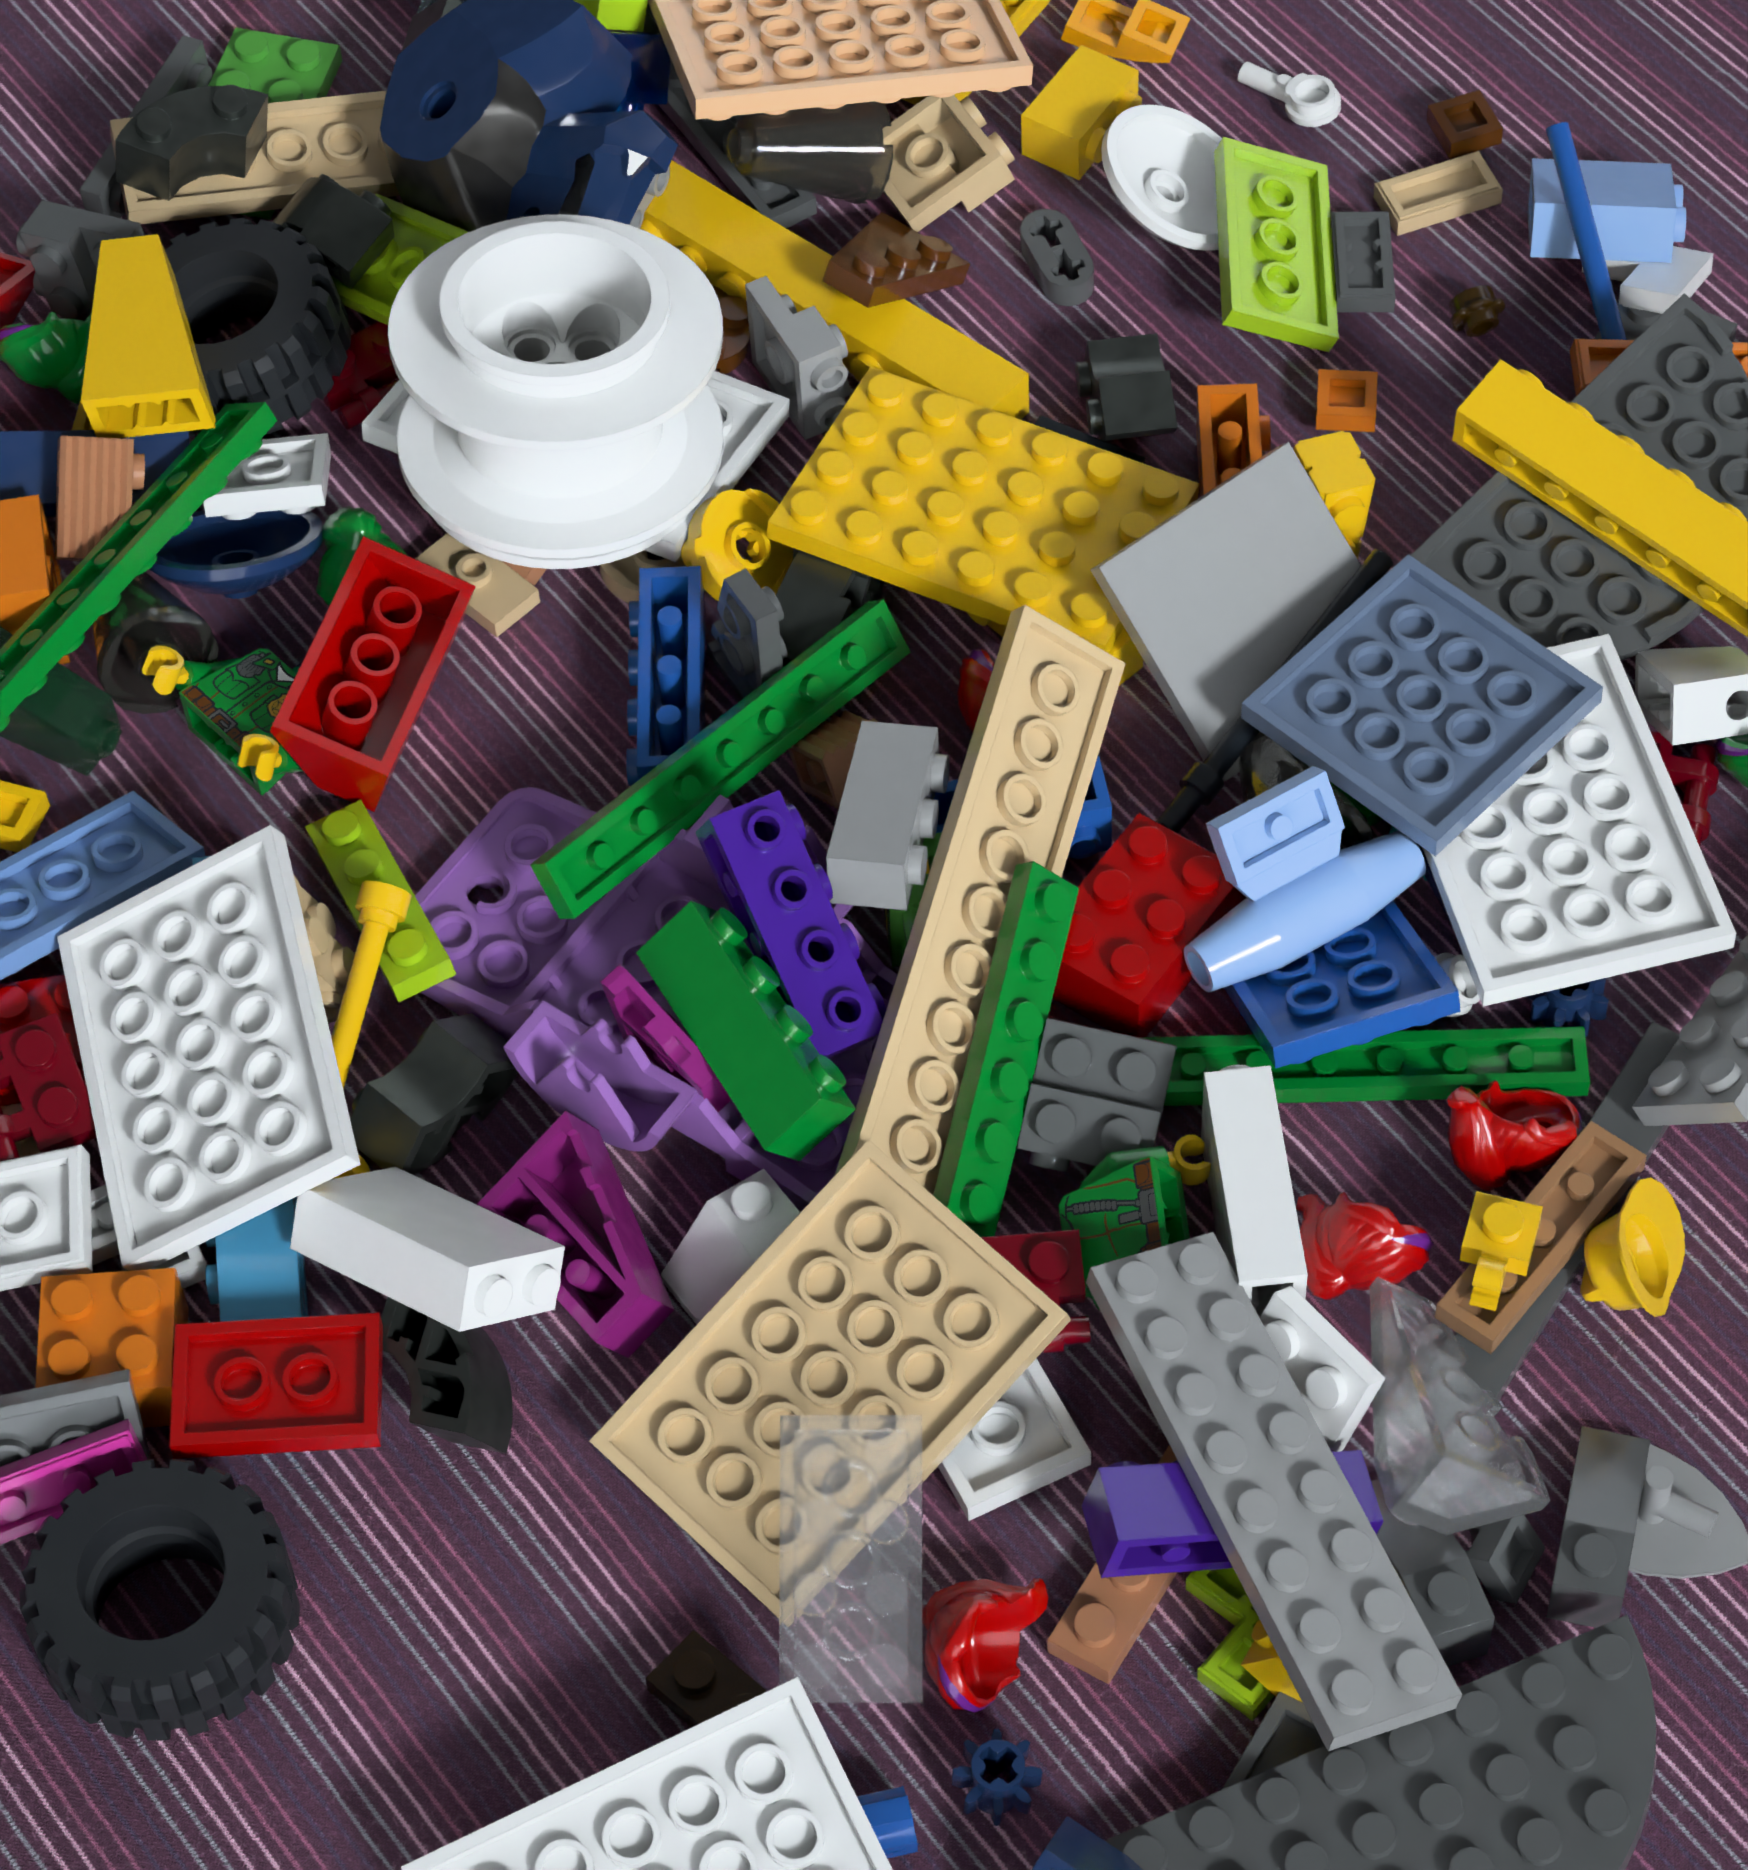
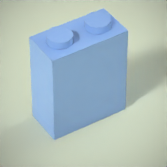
(1632, 204)

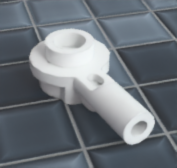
(1307, 98)

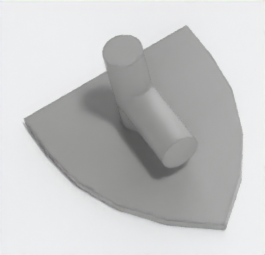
(1684, 1523)

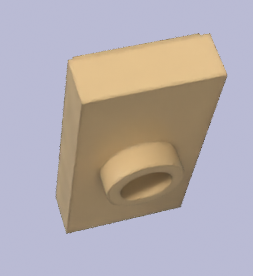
(499, 593)

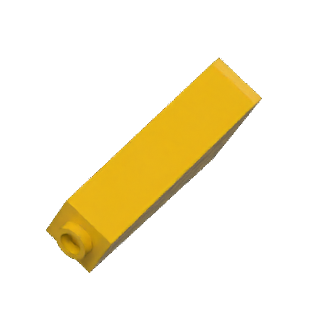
(140, 347)

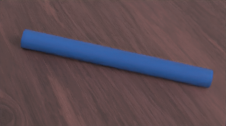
(1585, 232)

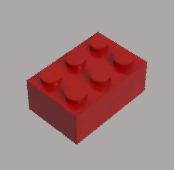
(1132, 927)

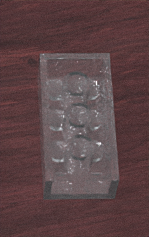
(852, 1558)

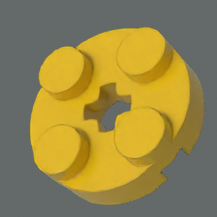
(714, 535)

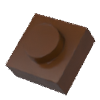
(1464, 124)

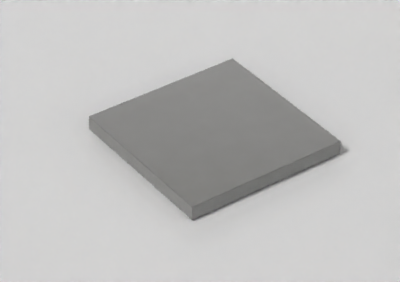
(1229, 590)

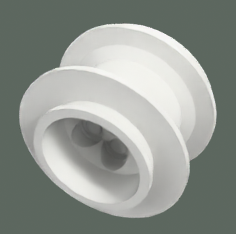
(558, 389)

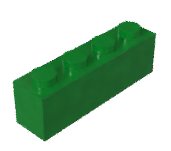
(747, 1030)

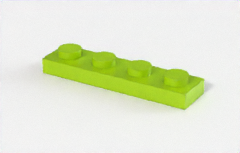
(357, 853)

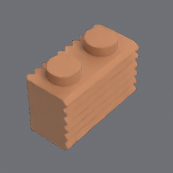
(93, 490)
(825, 757)

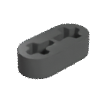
(1047, 260)

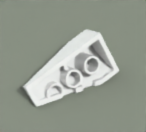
(726, 1242)

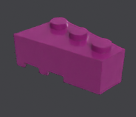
(574, 1197)

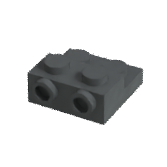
(65, 253)
(1093, 1095)

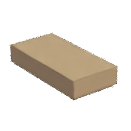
(1438, 193)

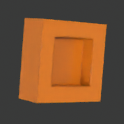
(1346, 400)

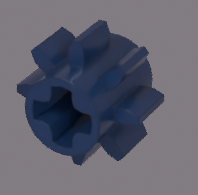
(1570, 1005)
(995, 1758)

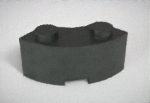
(191, 138)
(341, 225)
(1126, 388)
(818, 598)
(430, 1095)
(453, 1378)

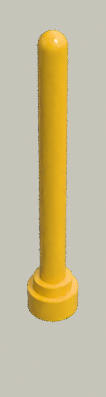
(380, 910)

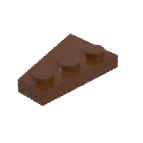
(893, 264)

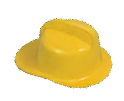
(1636, 1252)

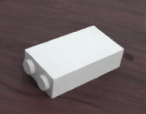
(1251, 1182)
(428, 1248)

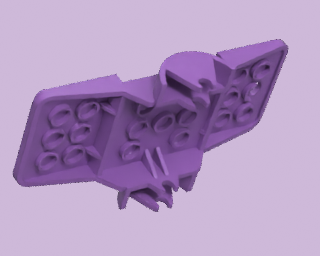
(543, 991)

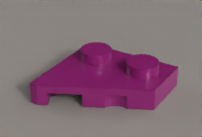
(660, 1036)

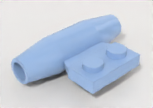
(1295, 880)

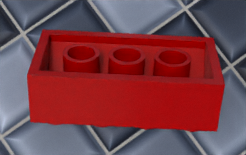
(370, 671)

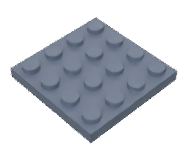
(1422, 704)

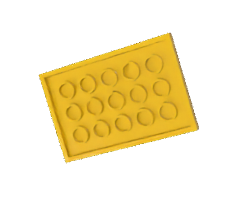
(972, 506)

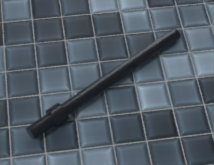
(1205, 779)

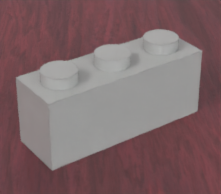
(886, 815)

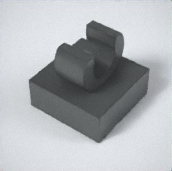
(1505, 1556)

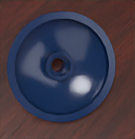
(238, 554)

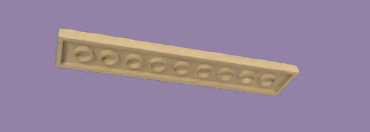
(1009, 808)

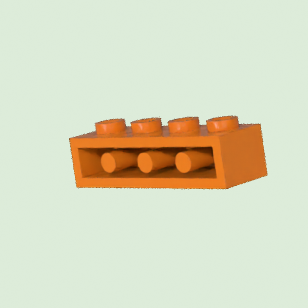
(1228, 432)

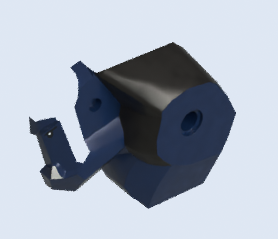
(502, 107)

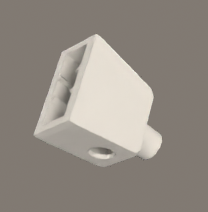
(1693, 692)

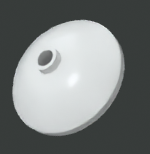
(1164, 173)

